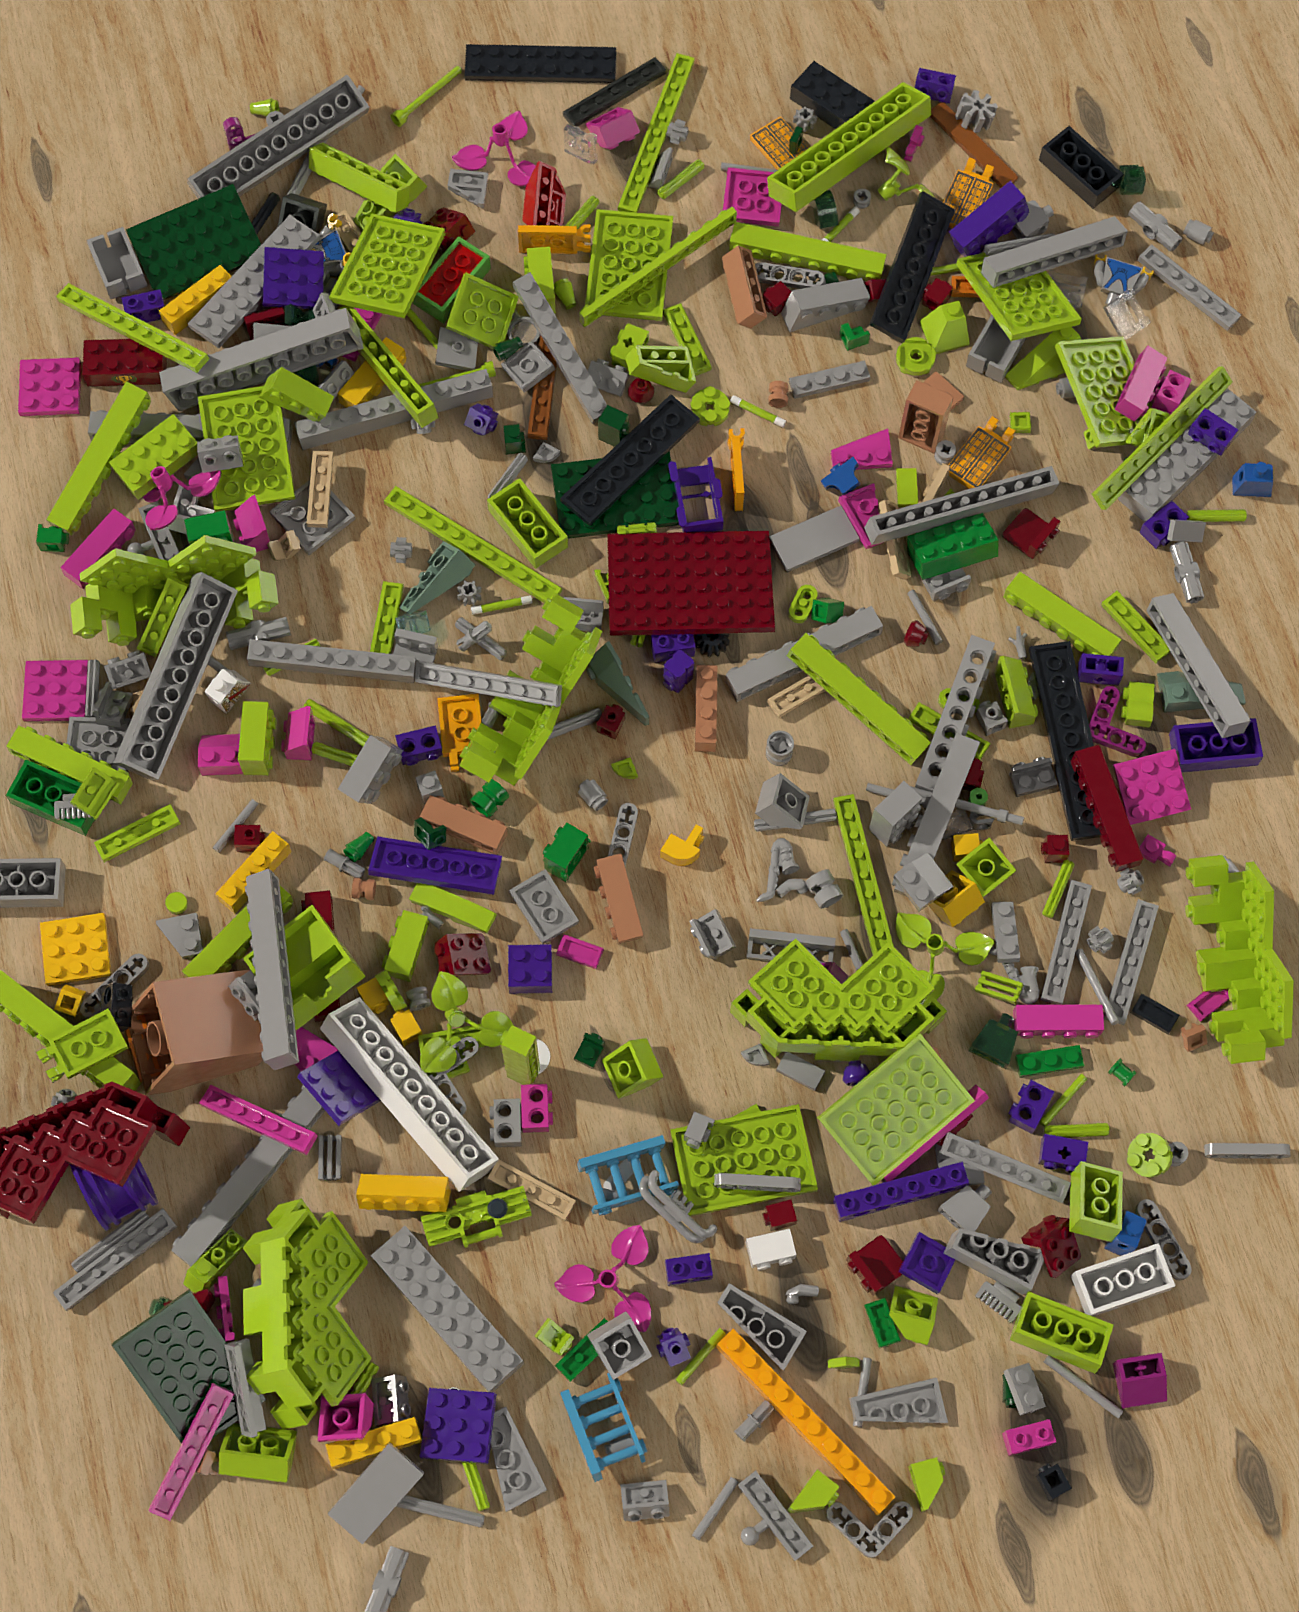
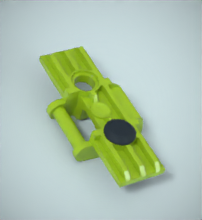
(473, 1209)

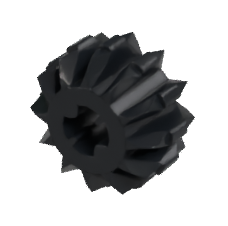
(719, 643)

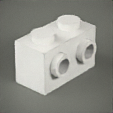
(771, 1249)

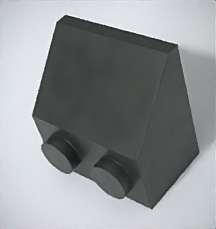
(304, 210)

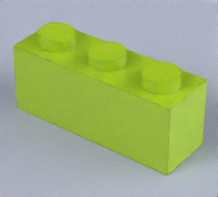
(406, 945)

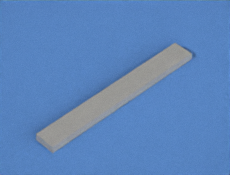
(488, 683)

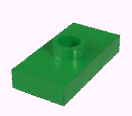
(882, 1323)

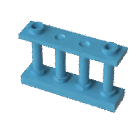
(611, 1160)
(589, 1444)

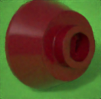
(641, 390)
(915, 634)

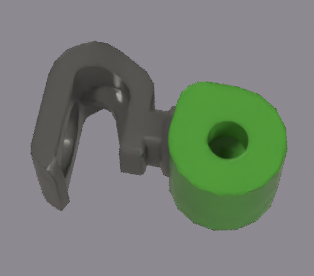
(980, 797)

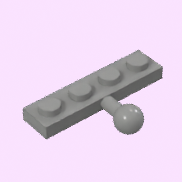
(160, 539)
(773, 1516)

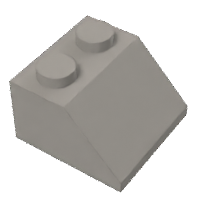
(782, 803)
(922, 881)
(619, 1345)

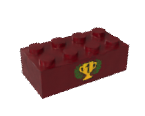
(120, 360)

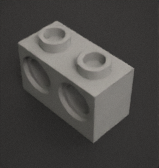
(511, 1123)

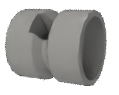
(779, 743)
(825, 891)

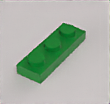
(1049, 1061)
(578, 1357)

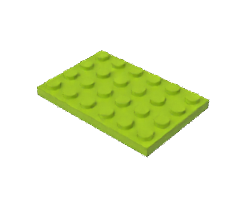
(622, 247)
(387, 265)
(1024, 305)
(1097, 377)
(262, 442)
(895, 1109)
(746, 1144)

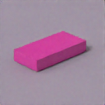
(579, 951)
(1207, 1003)

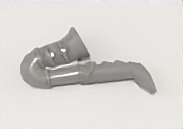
(780, 857)
(1030, 991)

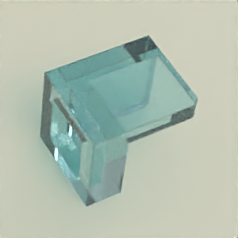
(415, 622)

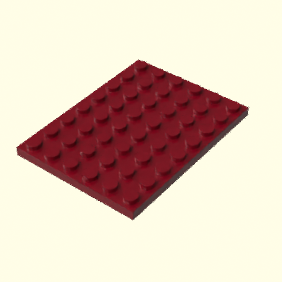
(690, 583)

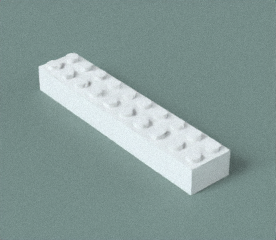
(409, 1094)

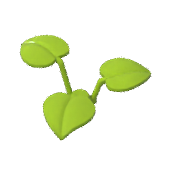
(892, 186)
(915, 928)
(446, 996)

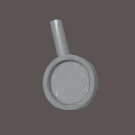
(524, 329)

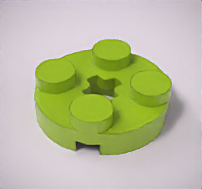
(911, 366)
(710, 396)
(391, 991)
(1161, 1150)

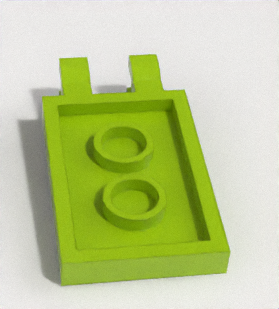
(83, 1046)

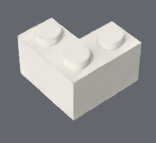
(187, 508)

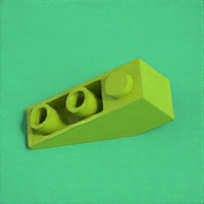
(214, 1262)

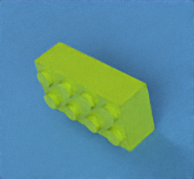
(164, 446)
(527, 523)

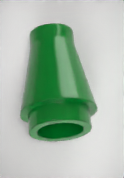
(358, 847)

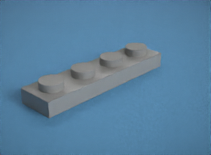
(829, 379)

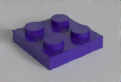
(927, 1263)

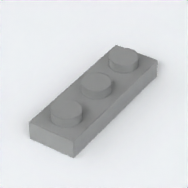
(1005, 932)

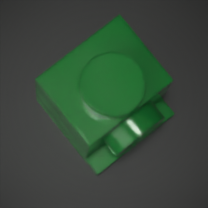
(52, 539)

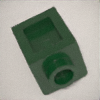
(428, 835)
(590, 1050)

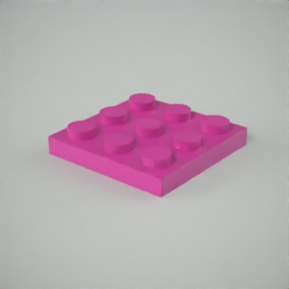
(749, 196)
(49, 386)
(54, 690)
(1152, 787)

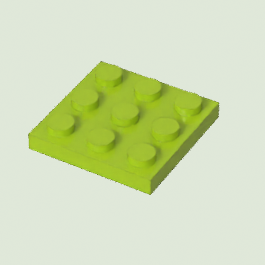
(482, 311)

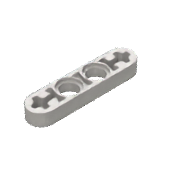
(789, 273)
(618, 841)
(130, 963)
(1247, 1150)
(757, 1182)
(1166, 1238)

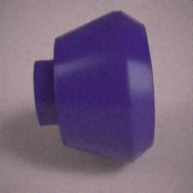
(855, 1073)

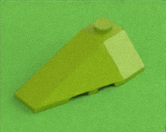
(398, 169)
(1041, 361)

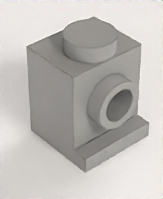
(989, 723)
(698, 1130)

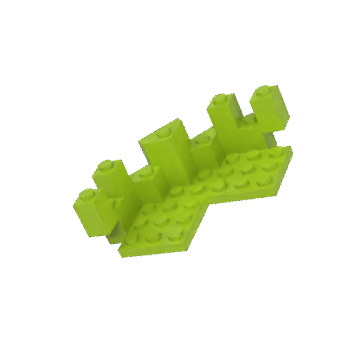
(128, 586)
(528, 723)
(1245, 961)
(814, 1013)
(303, 1335)

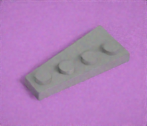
(906, 1403)
(514, 1465)

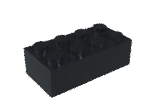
(828, 95)
(1081, 167)

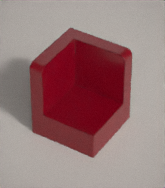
(874, 288)

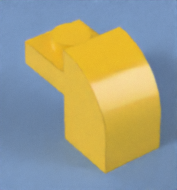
(683, 852)

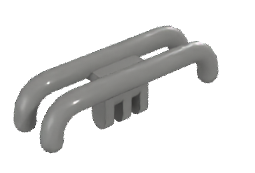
(673, 1209)

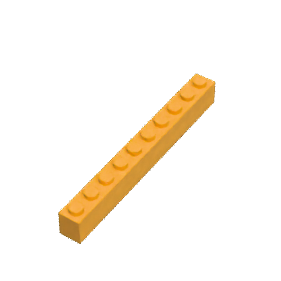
(805, 1422)

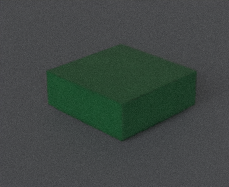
(796, 140)

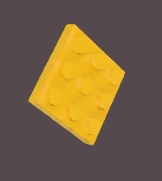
(75, 949)

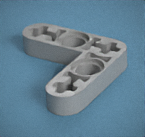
(443, 1078)
(873, 1535)

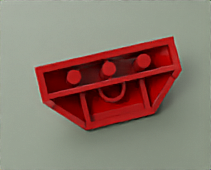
(544, 197)

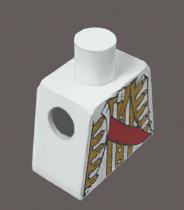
(226, 689)

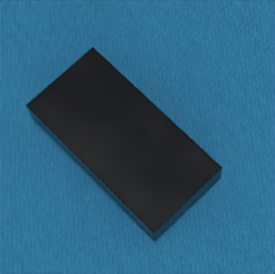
(1155, 1014)

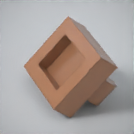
(1194, 1037)
(206, 1462)

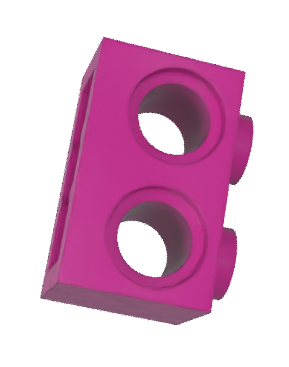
(1171, 392)
(531, 1108)
(1029, 1437)

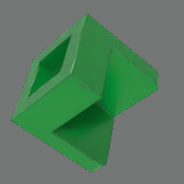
(853, 337)
(827, 610)

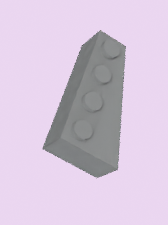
(824, 303)
(766, 1327)

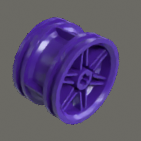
(112, 1201)

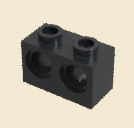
(118, 1000)

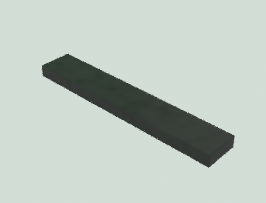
(614, 92)

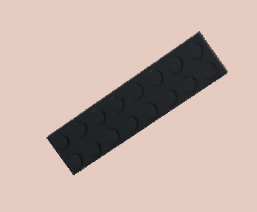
(540, 63)
(912, 267)
(630, 460)

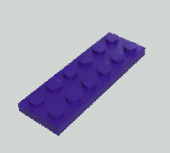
(436, 866)

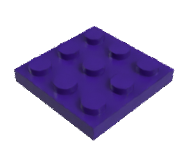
(292, 277)
(338, 1088)
(458, 1425)

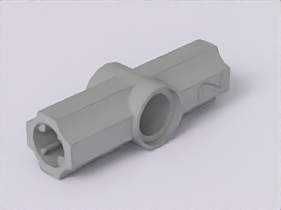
(1155, 226)
(1187, 572)
(258, 631)
(387, 1580)

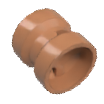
(778, 394)
(363, 888)

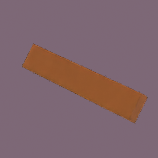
(972, 144)
(542, 400)

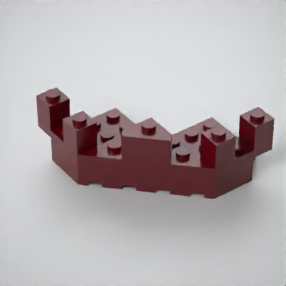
(94, 1132)

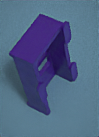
(697, 476)

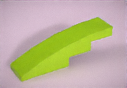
(453, 907)

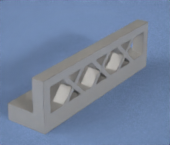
(783, 939)
(247, 1401)

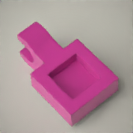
(1154, 849)

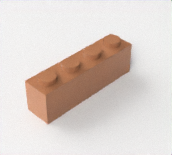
(744, 287)
(706, 708)
(465, 825)
(619, 899)

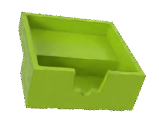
(317, 965)

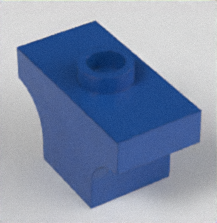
(842, 477)

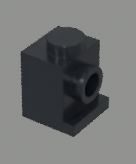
(1061, 1483)

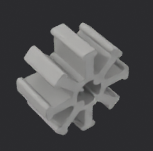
(976, 111)

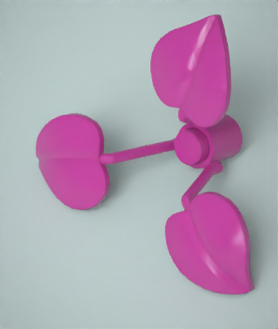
(512, 127)
(163, 516)
(578, 1281)

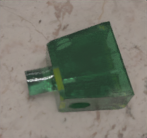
(996, 1041)

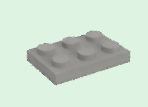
(544, 906)

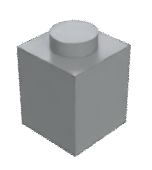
(429, 785)

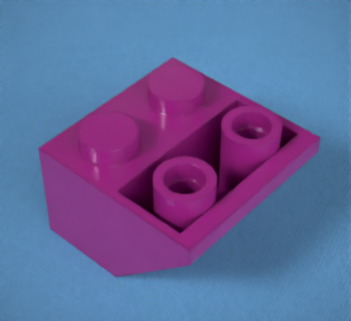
(1141, 1380)

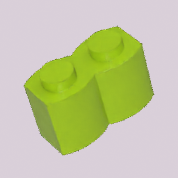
(1139, 704)

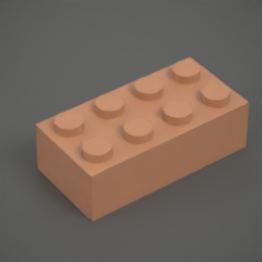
(925, 416)

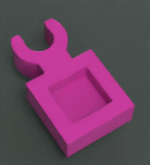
(915, 141)

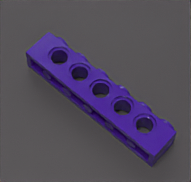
(900, 1191)

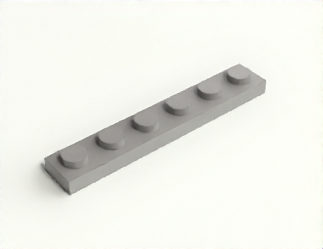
(1189, 287)
(1066, 942)
(1132, 959)
(1005, 1167)
(114, 1259)

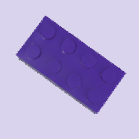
(990, 220)
(1202, 747)

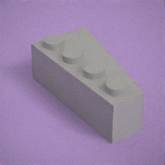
(997, 1258)

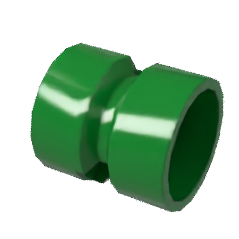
(491, 796)

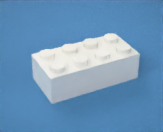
(1122, 1280)

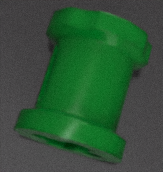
(1122, 1072)

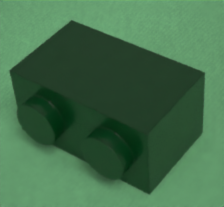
(613, 426)

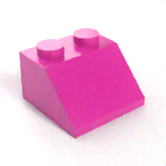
(614, 127)
(252, 525)
(299, 734)
(219, 755)
(347, 1420)

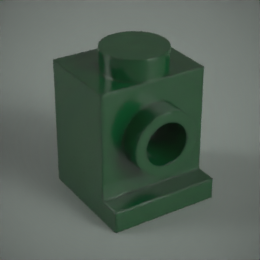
(514, 439)

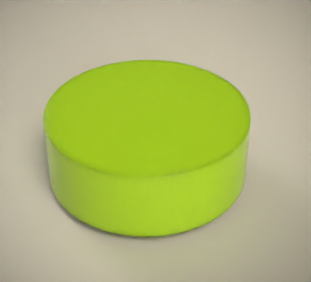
(176, 903)

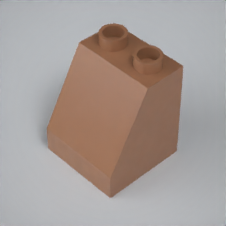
(193, 1032)

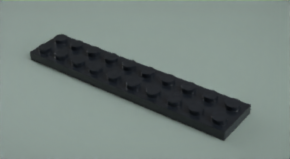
(1066, 729)

